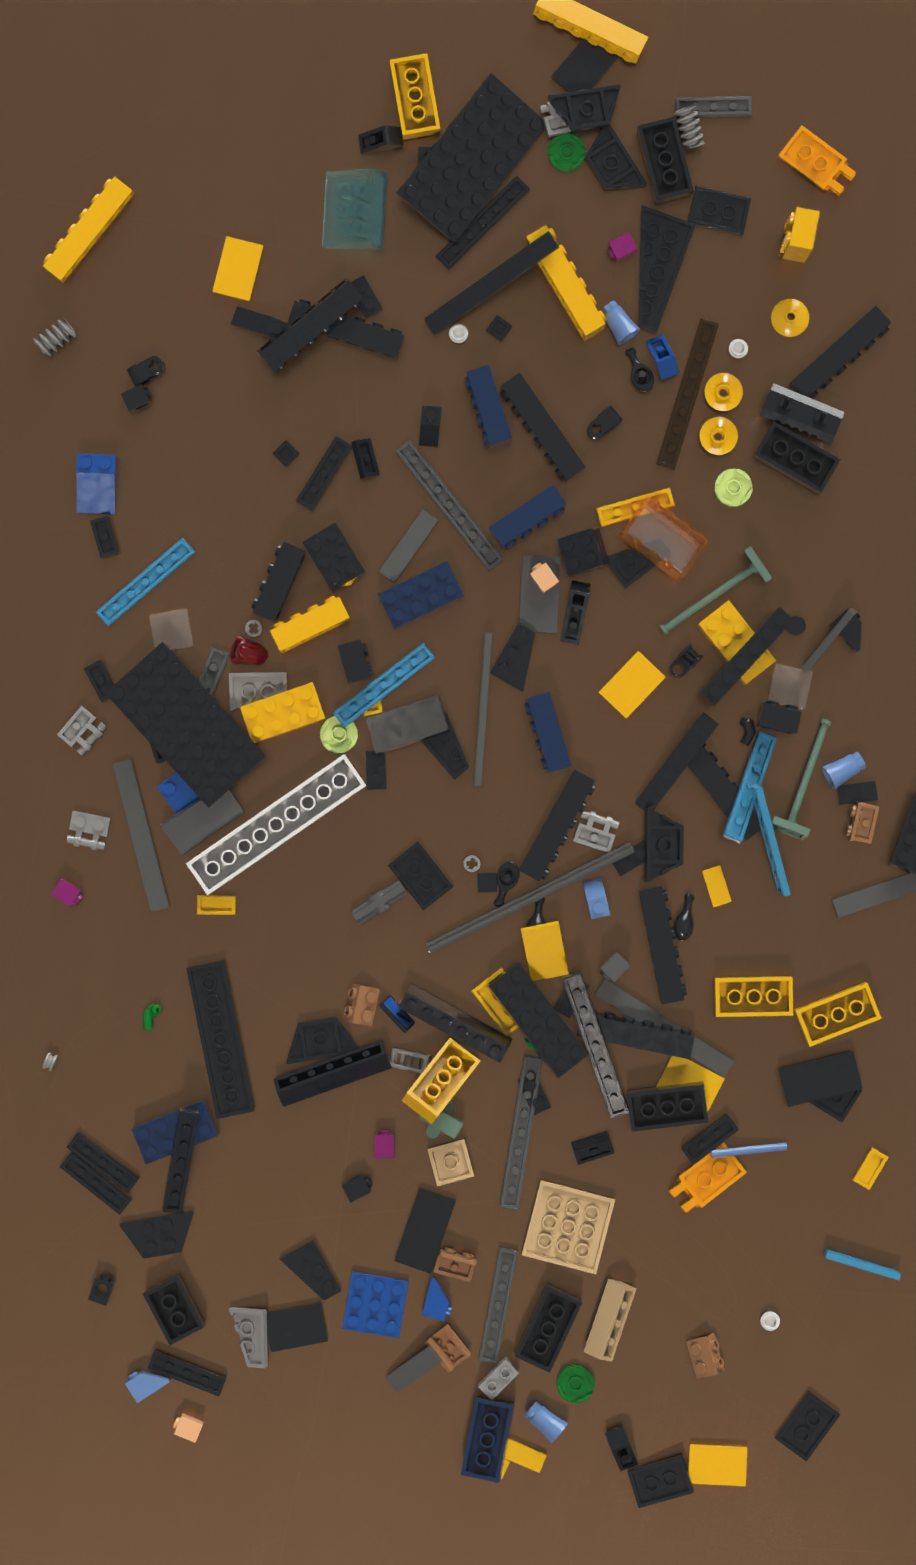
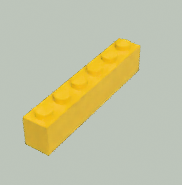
(593, 27)
(88, 229)

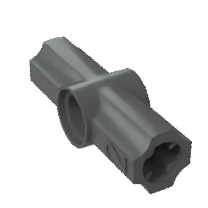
(379, 902)

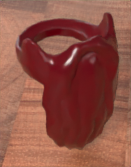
(248, 651)

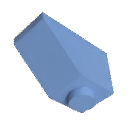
(596, 898)
(145, 1383)

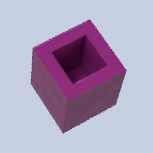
(622, 247)
(67, 893)
(384, 1144)

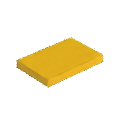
(238, 268)
(632, 684)
(544, 951)
(492, 1006)
(686, 1071)
(717, 1464)

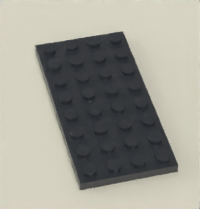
(471, 158)
(185, 724)

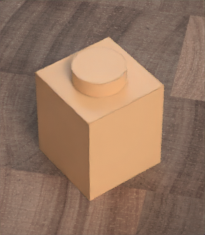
(543, 577)
(188, 1427)

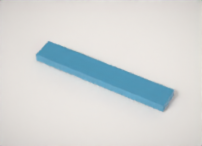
(145, 582)
(383, 685)
(753, 774)
(770, 840)

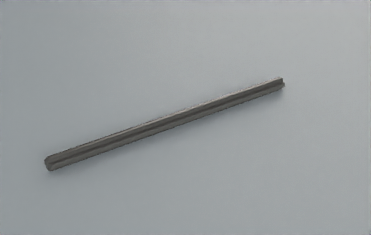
(529, 898)

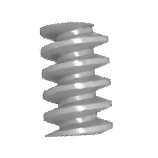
(689, 128)
(55, 337)

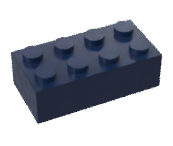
(489, 408)
(528, 516)
(421, 595)
(548, 731)
(157, 1135)
(487, 1439)

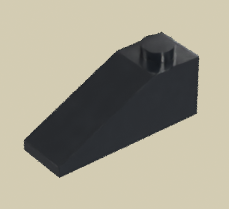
(257, 323)
(575, 612)

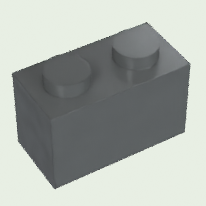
(613, 967)

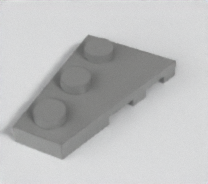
(254, 686)
(252, 1330)

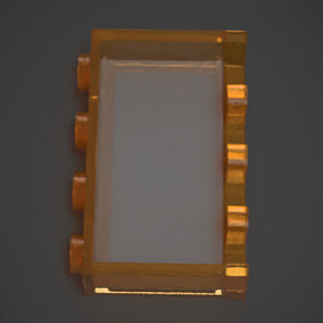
(663, 538)

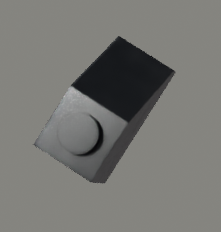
(380, 139)
(430, 426)
(852, 631)
(621, 1448)

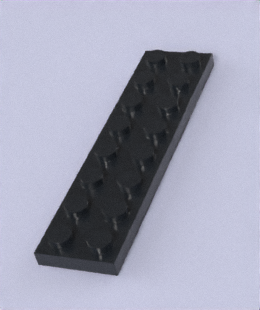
(220, 1039)

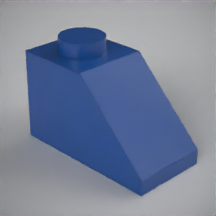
(662, 357)
(436, 1302)

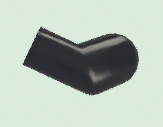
(750, 730)

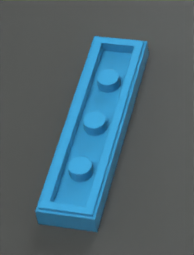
(862, 1264)

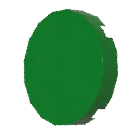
(566, 152)
(575, 1383)

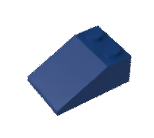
(96, 483)
(177, 792)

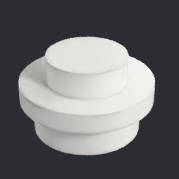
(458, 333)
(738, 348)
(770, 1321)

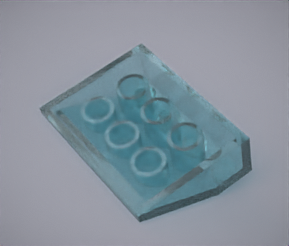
(354, 209)

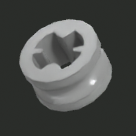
(247, 628)
(475, 868)
(49, 1061)

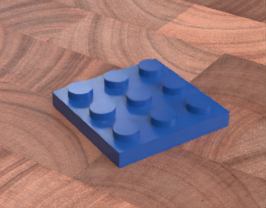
(375, 1304)

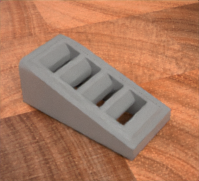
(394, 1055)

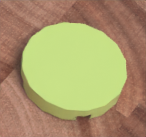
(733, 487)
(336, 737)

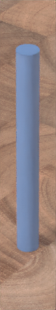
(748, 1150)

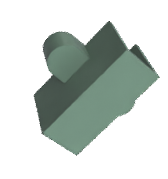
(445, 1122)

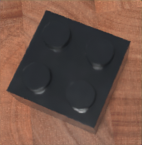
(583, 551)
(354, 661)
(779, 718)

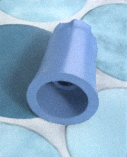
(619, 322)
(843, 769)
(545, 1421)

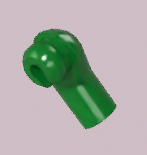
(150, 1013)

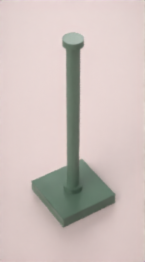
(755, 566)
(789, 825)

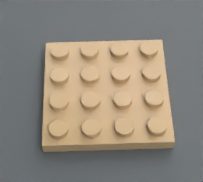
(568, 1227)

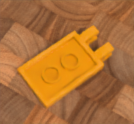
(816, 161)
(707, 1179)

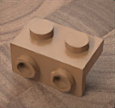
(863, 822)
(361, 1004)
(454, 1264)
(448, 1347)
(705, 1356)

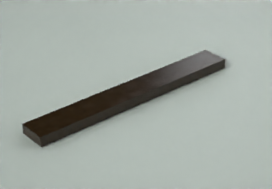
(687, 394)

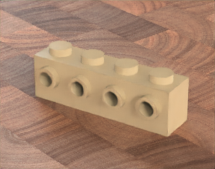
(610, 1320)

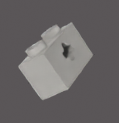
(498, 1378)

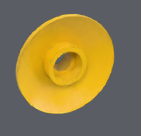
(788, 327)
(725, 382)
(725, 428)

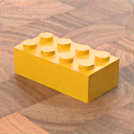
(415, 96)
(799, 235)
(309, 625)
(728, 633)
(283, 713)
(753, 996)
(837, 1014)
(440, 1080)

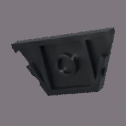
(586, 107)
(612, 162)
(662, 844)
(320, 1040)
(158, 1234)

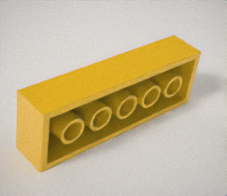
(570, 289)

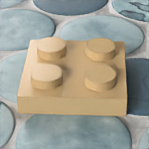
(450, 1162)

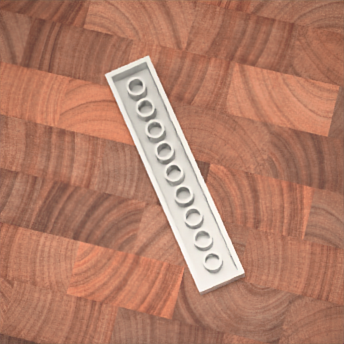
(276, 824)

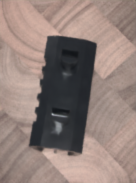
(802, 413)

